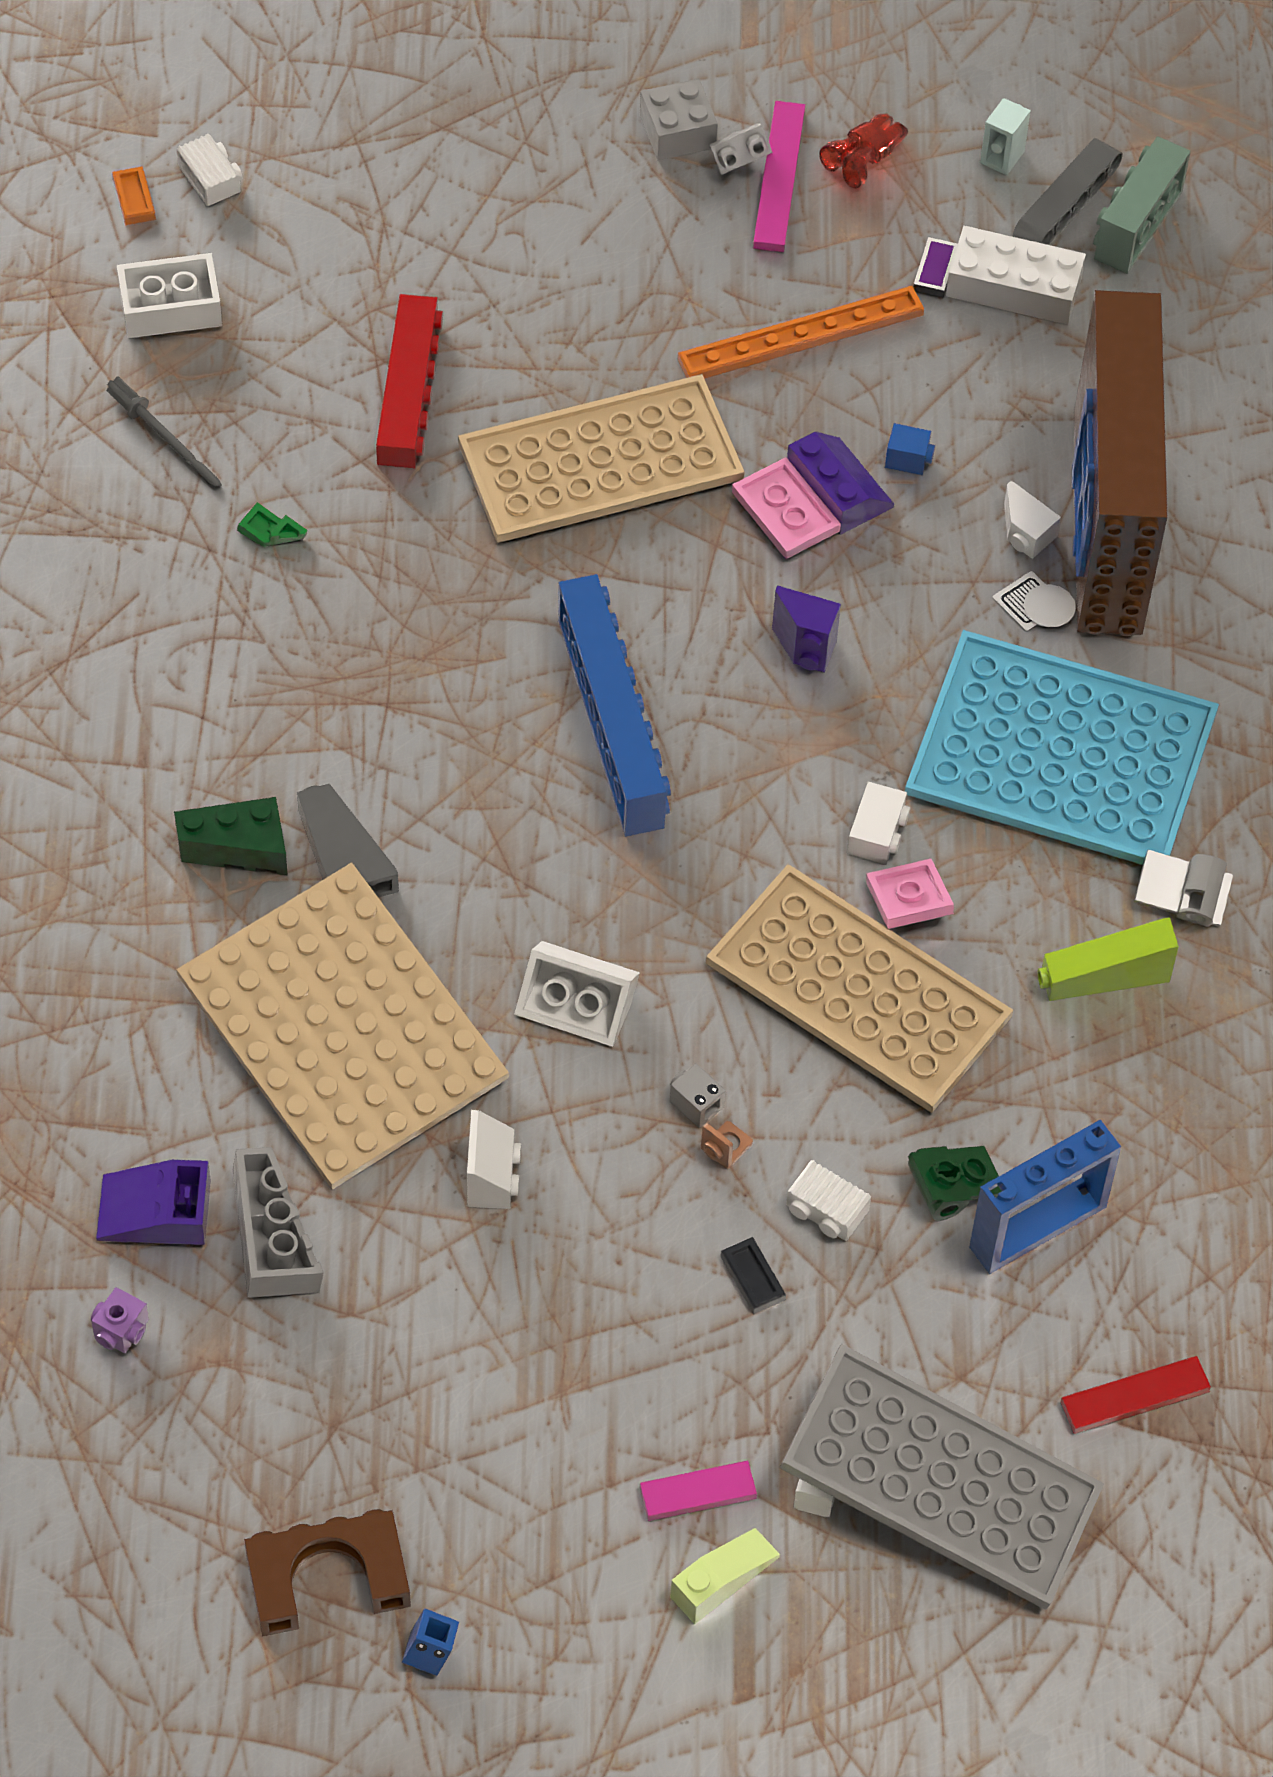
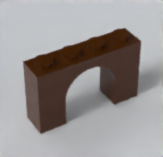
(366, 1539)

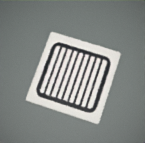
(1013, 598)

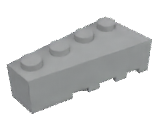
(273, 1242)

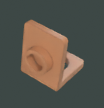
(720, 1148)

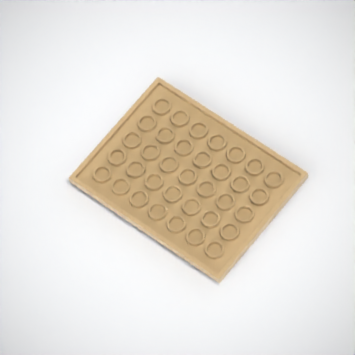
(342, 1025)

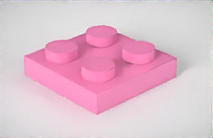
(909, 893)

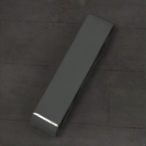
(1069, 193)

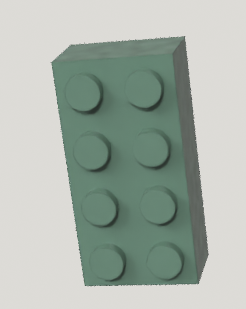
(1141, 204)

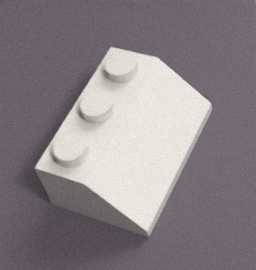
(576, 993)

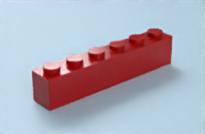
(408, 380)

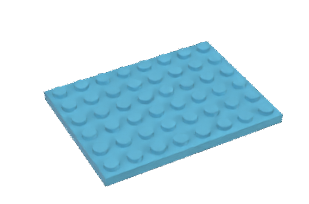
(1062, 749)

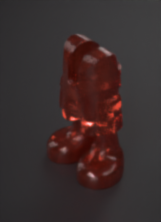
(869, 142)

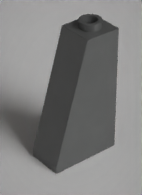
(341, 839)

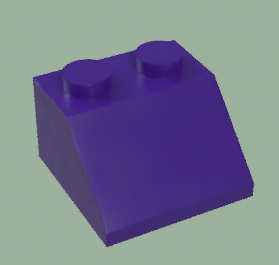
(806, 627)

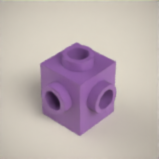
(119, 1321)

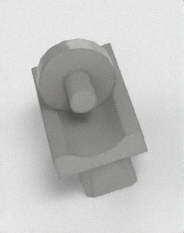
(740, 148)

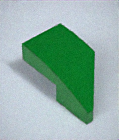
(268, 529)

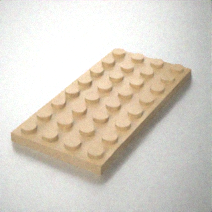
(600, 458)
(859, 987)

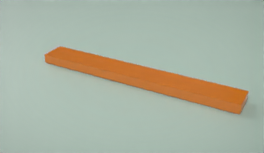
(801, 333)

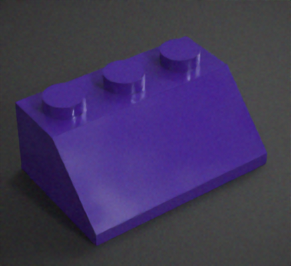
(838, 479)

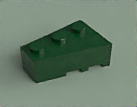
(233, 835)

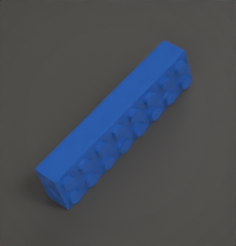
(612, 705)

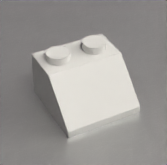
(491, 1163)

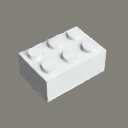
(169, 295)

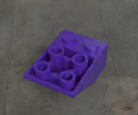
(156, 1203)

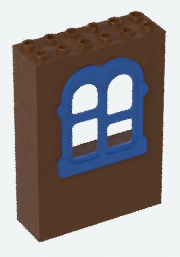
(1119, 463)

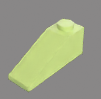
(721, 1574)

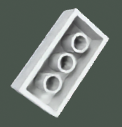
(1015, 275)

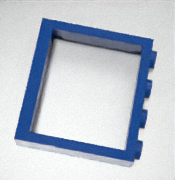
(1002, 1239)

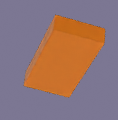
(133, 195)

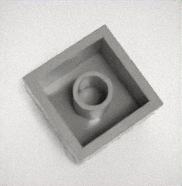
(678, 119)

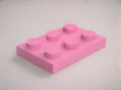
(786, 508)

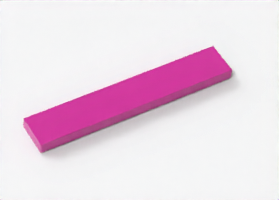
(779, 176)

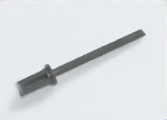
(137, 407)

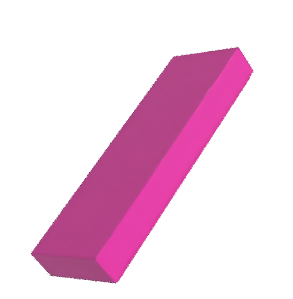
(698, 1490)

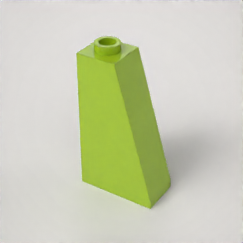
(1112, 962)

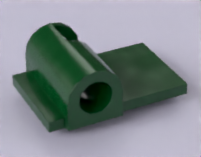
(951, 1177)

